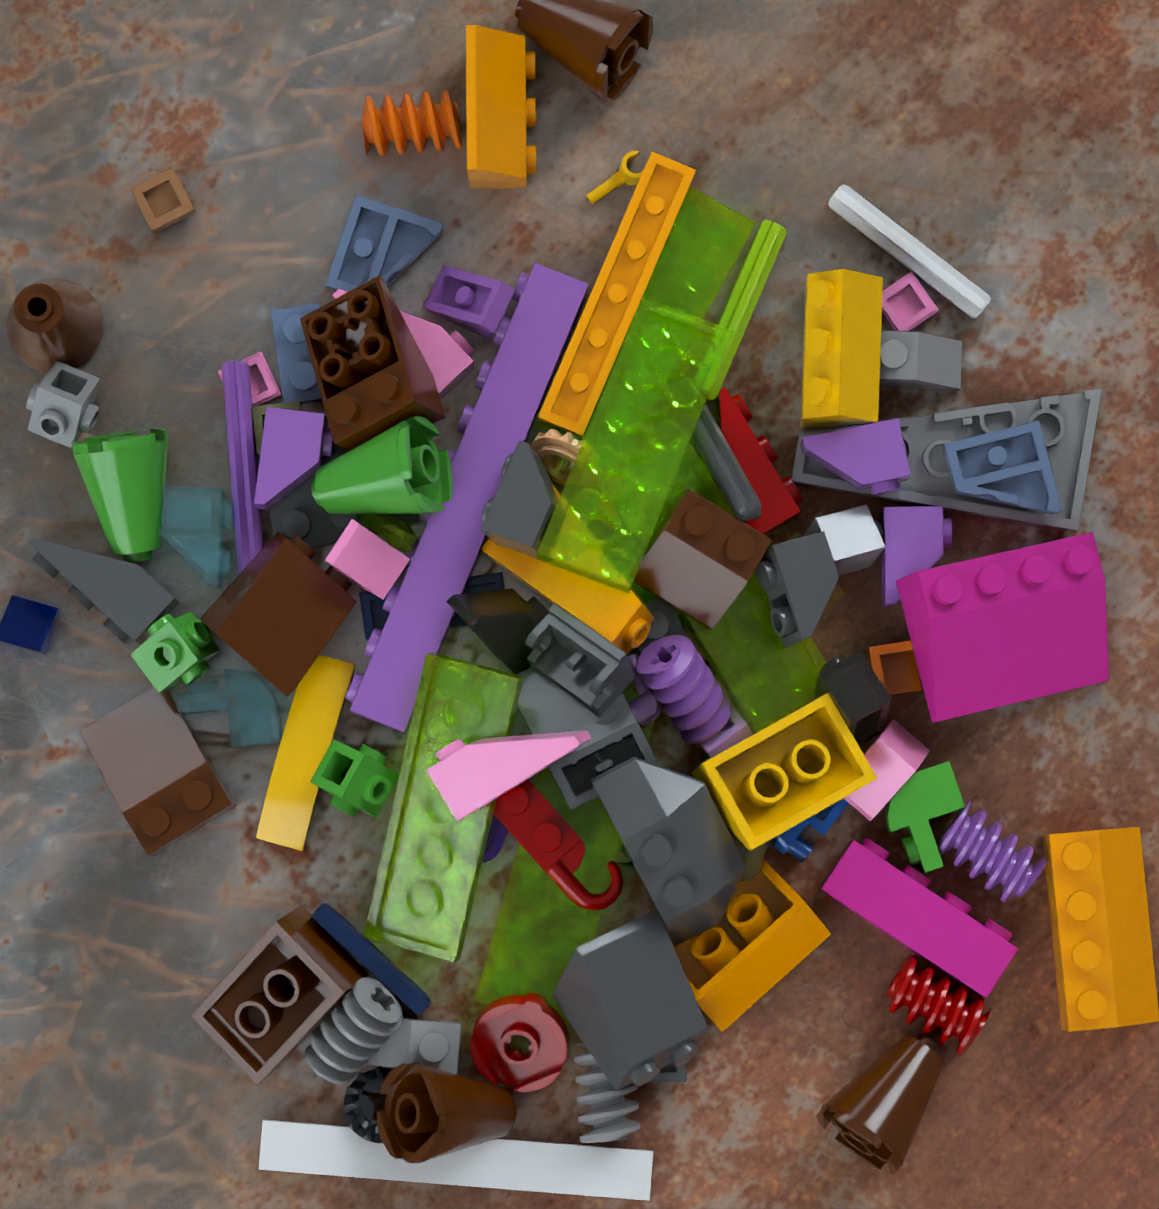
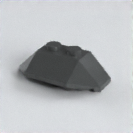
(673, 843)

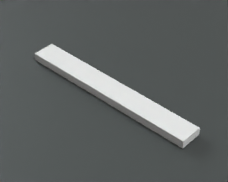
(492, 1164)

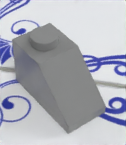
(919, 361)
(422, 1042)

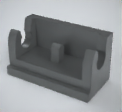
(579, 659)

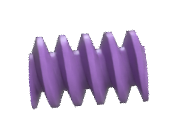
(685, 687)
(991, 854)

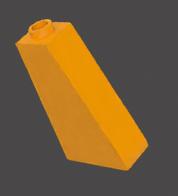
(606, 610)

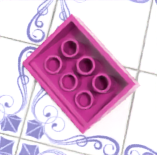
(1008, 626)

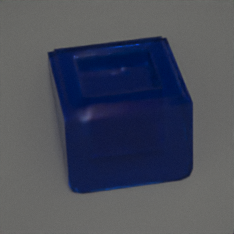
(28, 624)

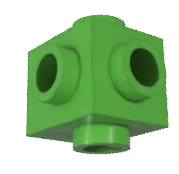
(175, 651)
(355, 778)

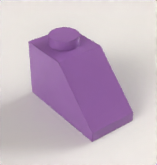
(290, 452)
(863, 455)
(912, 542)

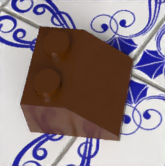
(700, 558)

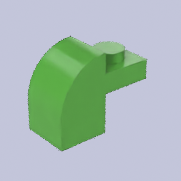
(921, 798)

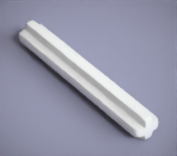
(909, 251)

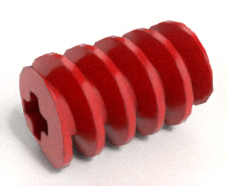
(936, 1004)

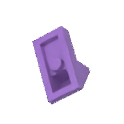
(469, 300)

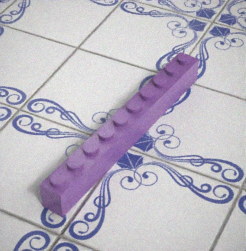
(453, 538)

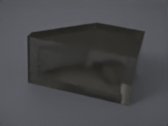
(501, 622)
(856, 694)

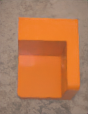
(895, 667)

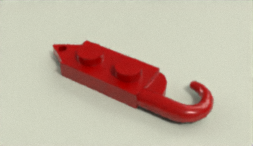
(552, 844)

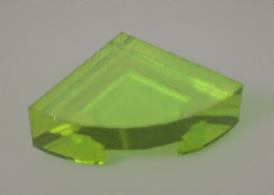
(398, 533)

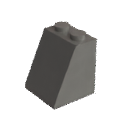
(632, 1002)

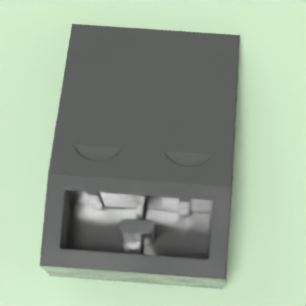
(613, 734)

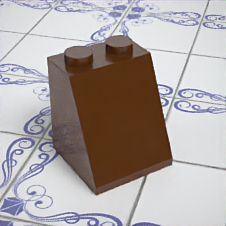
(281, 611)

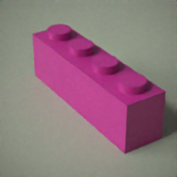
(918, 917)

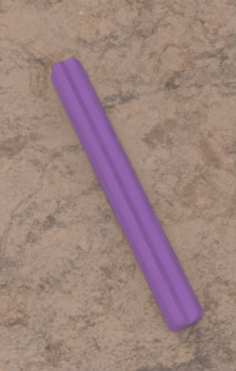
(242, 461)

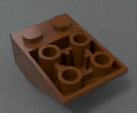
(368, 365)

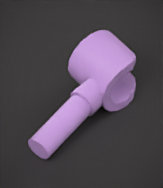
(644, 706)

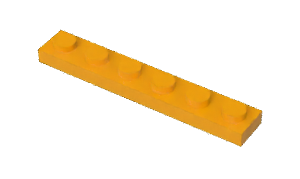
(617, 294)

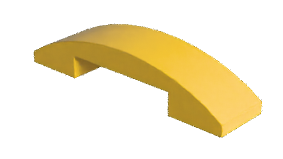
(304, 743)

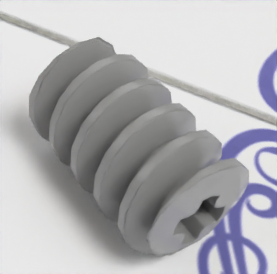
(354, 1031)
(606, 1104)

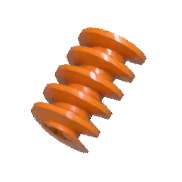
(411, 123)

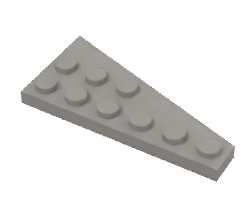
(1068, 435)

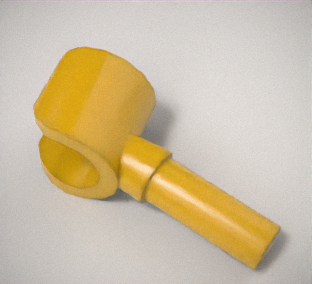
(621, 177)

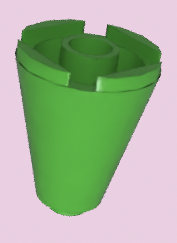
(388, 474)
(126, 488)

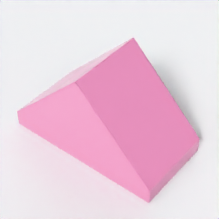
(366, 560)
(894, 760)

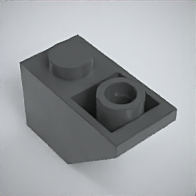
(522, 503)
(798, 585)

